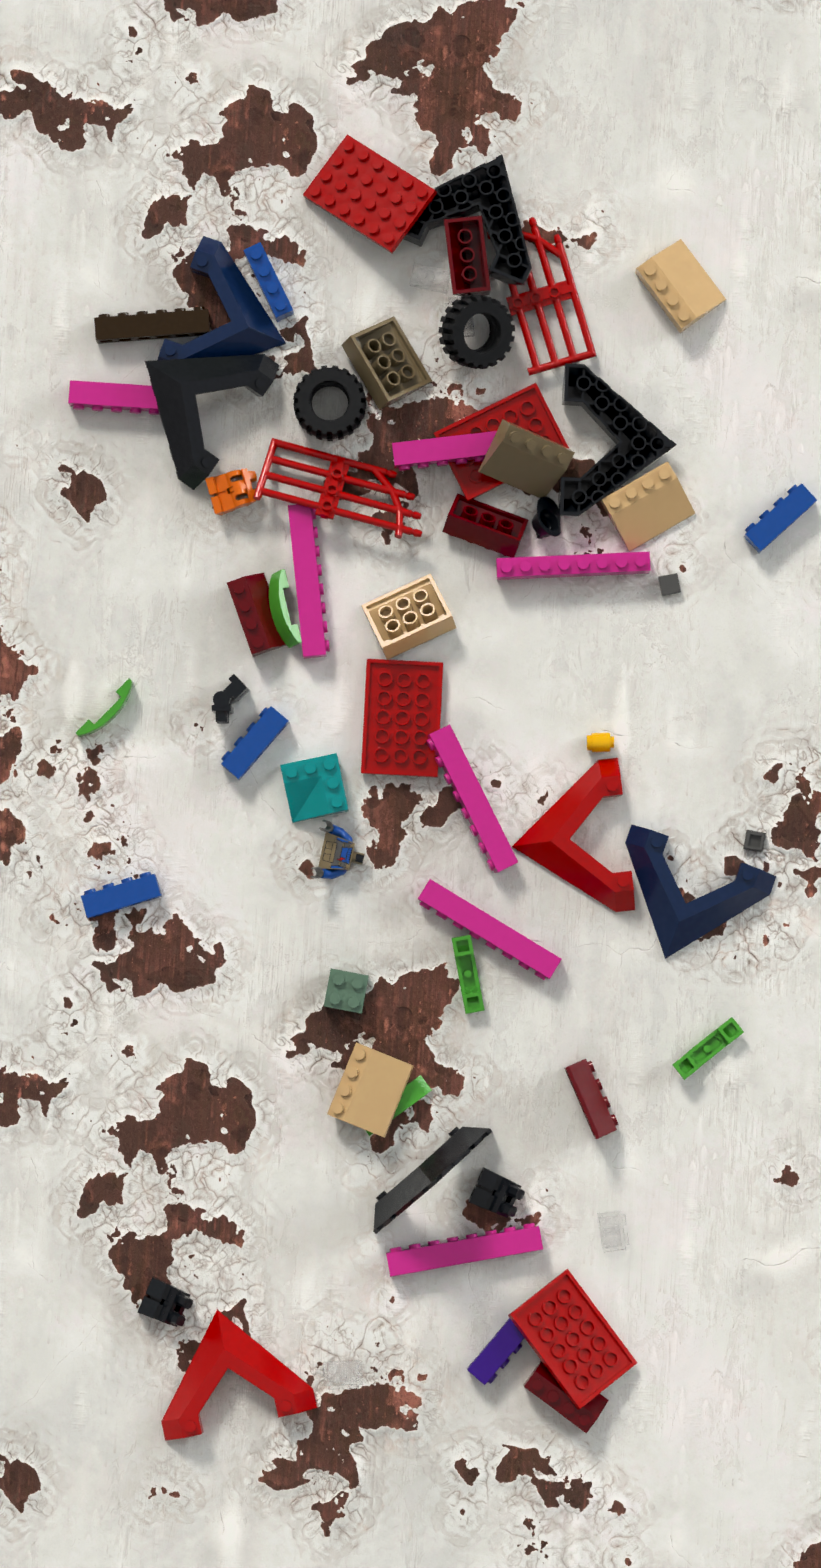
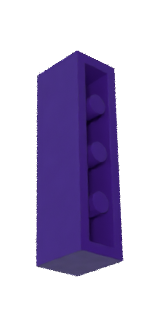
(496, 1353)

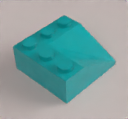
(314, 787)

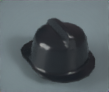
(547, 518)

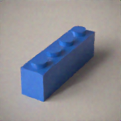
(268, 282)
(780, 517)
(255, 742)
(121, 896)

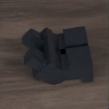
(223, 699)
(503, 1196)
(172, 1306)

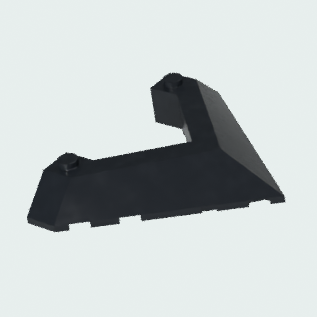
(489, 192)
(175, 388)
(635, 438)
(427, 1174)

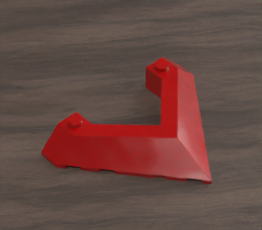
(551, 846)
(224, 1348)

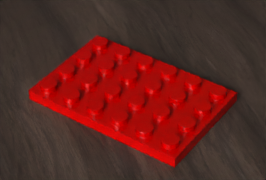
(369, 193)
(523, 409)
(398, 716)
(572, 1339)

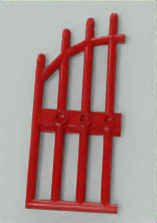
(545, 296)
(333, 487)

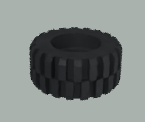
(499, 335)
(329, 428)

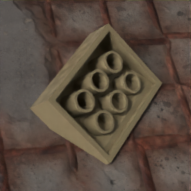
(386, 362)
(525, 460)

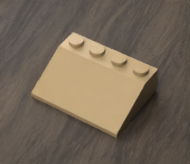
(680, 285)
(648, 506)
(409, 616)
(370, 1090)

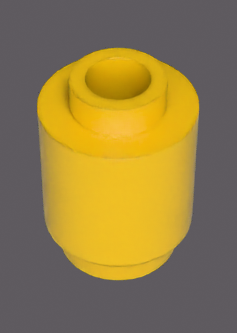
(600, 742)

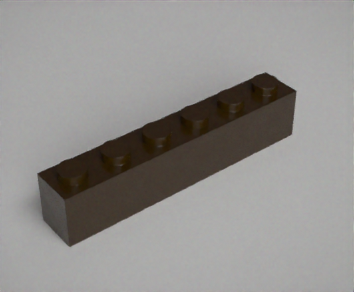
(152, 325)

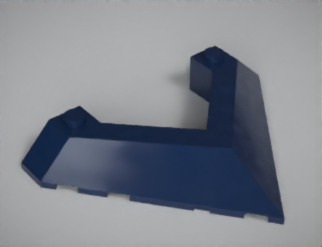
(249, 325)
(681, 922)

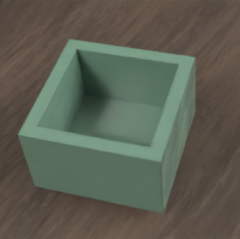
(346, 991)

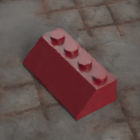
(467, 256)
(485, 526)
(253, 609)
(590, 1098)
(548, 1390)

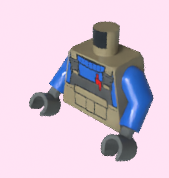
(336, 853)

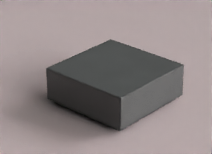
(669, 584)
(754, 840)

